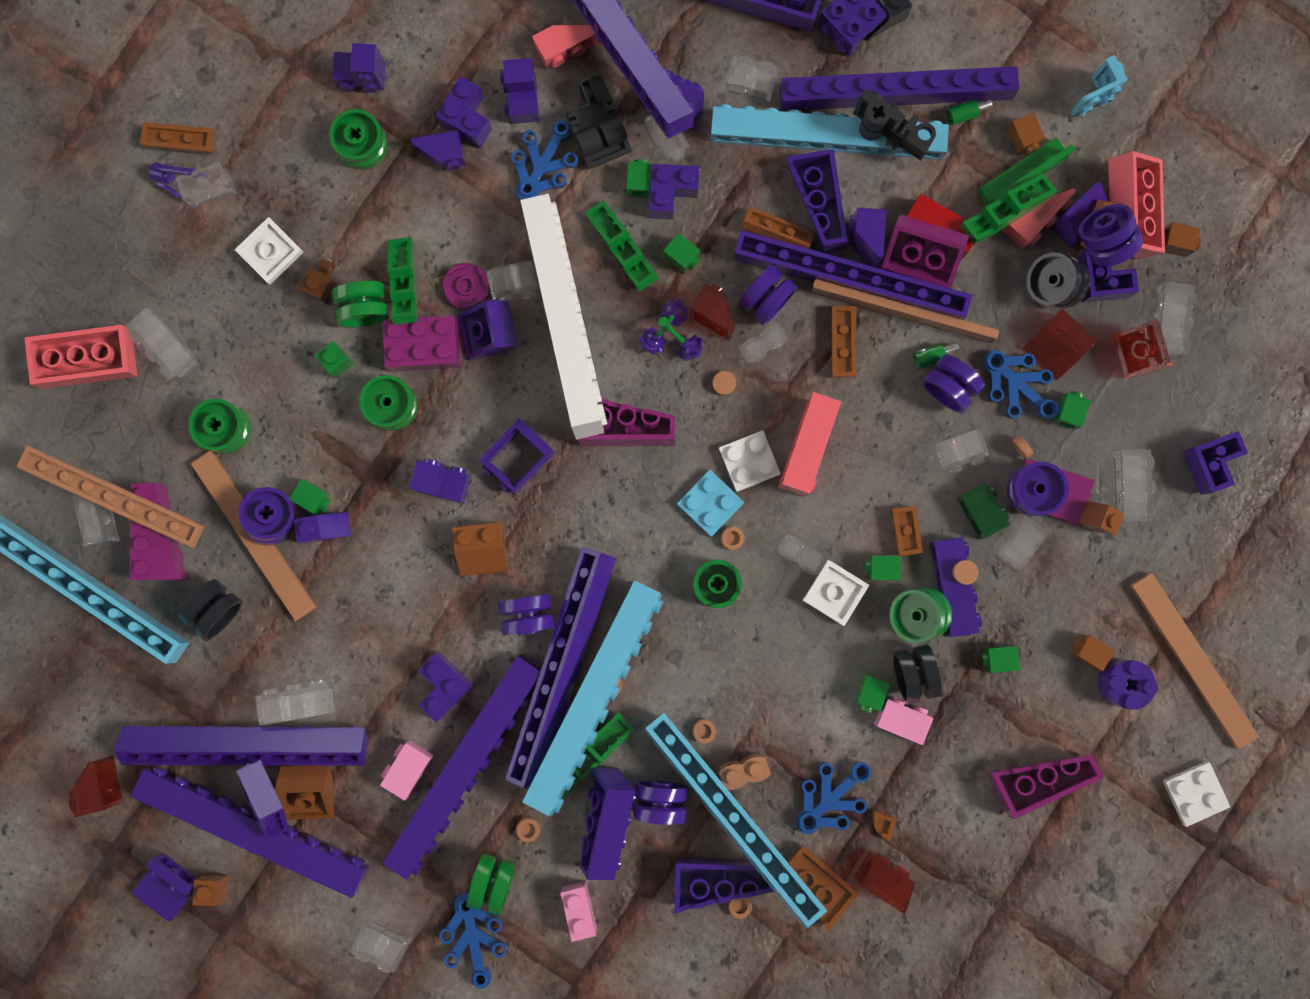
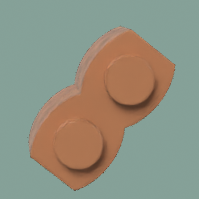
(750, 769)

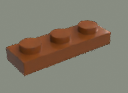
(177, 138)
(777, 228)
(843, 341)

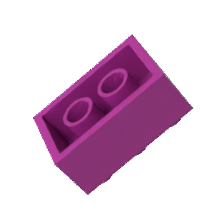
(925, 251)
(422, 344)

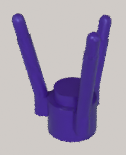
(166, 174)

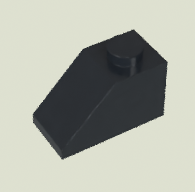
(895, 13)

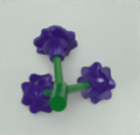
(673, 313)

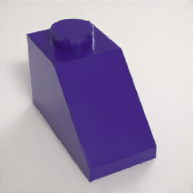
(442, 149)
(322, 528)

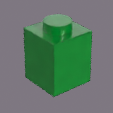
(639, 178)
(682, 254)
(334, 359)
(1072, 410)
(311, 497)
(883, 568)
(1000, 659)
(871, 693)

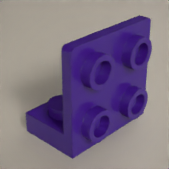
(165, 886)

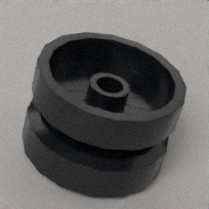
(1058, 280)
(210, 609)
(917, 673)

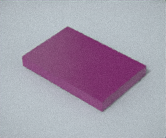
(1079, 493)

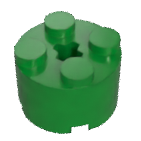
(723, 571)

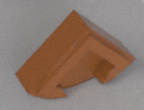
(883, 824)

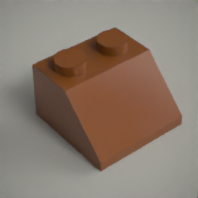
(480, 548)
(306, 792)

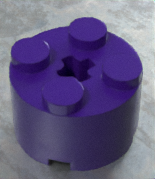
(1140, 685)

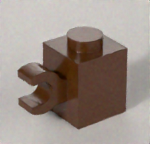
(319, 283)

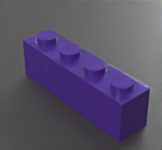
(961, 597)

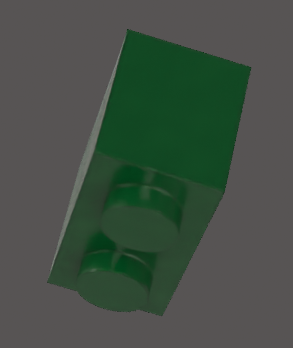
(983, 510)

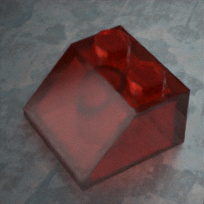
(713, 311)
(1060, 343)
(1142, 350)
(96, 788)
(886, 881)

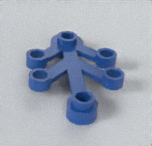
(542, 164)
(1016, 382)
(830, 800)
(472, 936)

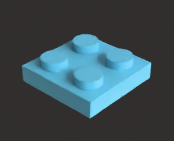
(710, 503)

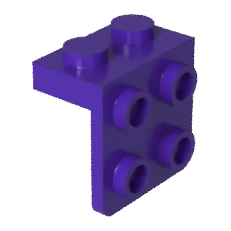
(850, 22)

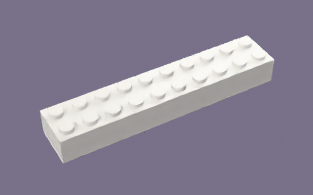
(564, 316)

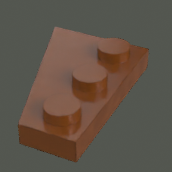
(824, 883)

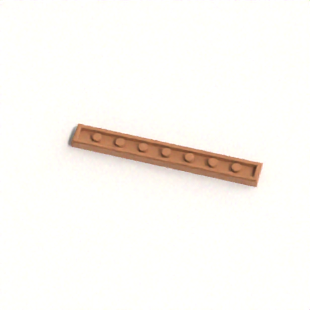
(904, 311)
(110, 496)
(267, 557)
(1194, 661)

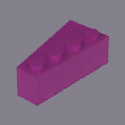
(633, 427)
(152, 553)
(1037, 784)

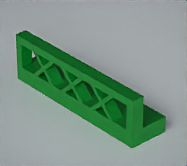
(1030, 167)

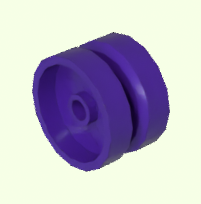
(1111, 235)
(764, 292)
(953, 383)
(1047, 499)
(266, 502)
(526, 615)
(660, 802)

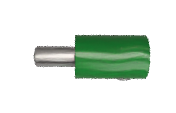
(966, 111)
(930, 355)

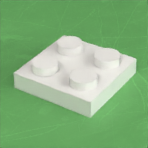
(269, 251)
(749, 461)
(835, 592)
(1196, 793)

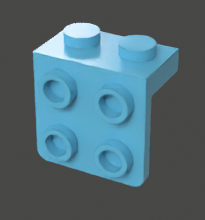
(1108, 81)

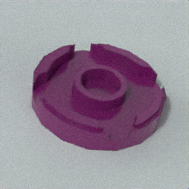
(465, 286)

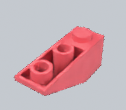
(563, 42)
(1028, 227)

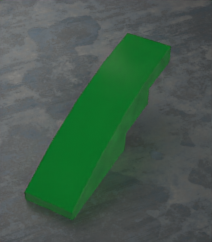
(1008, 209)
(621, 245)
(402, 280)
(607, 740)

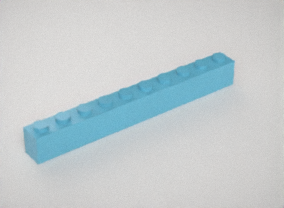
(810, 132)
(90, 593)
(592, 699)
(735, 821)

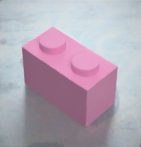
(904, 721)
(406, 770)
(578, 911)

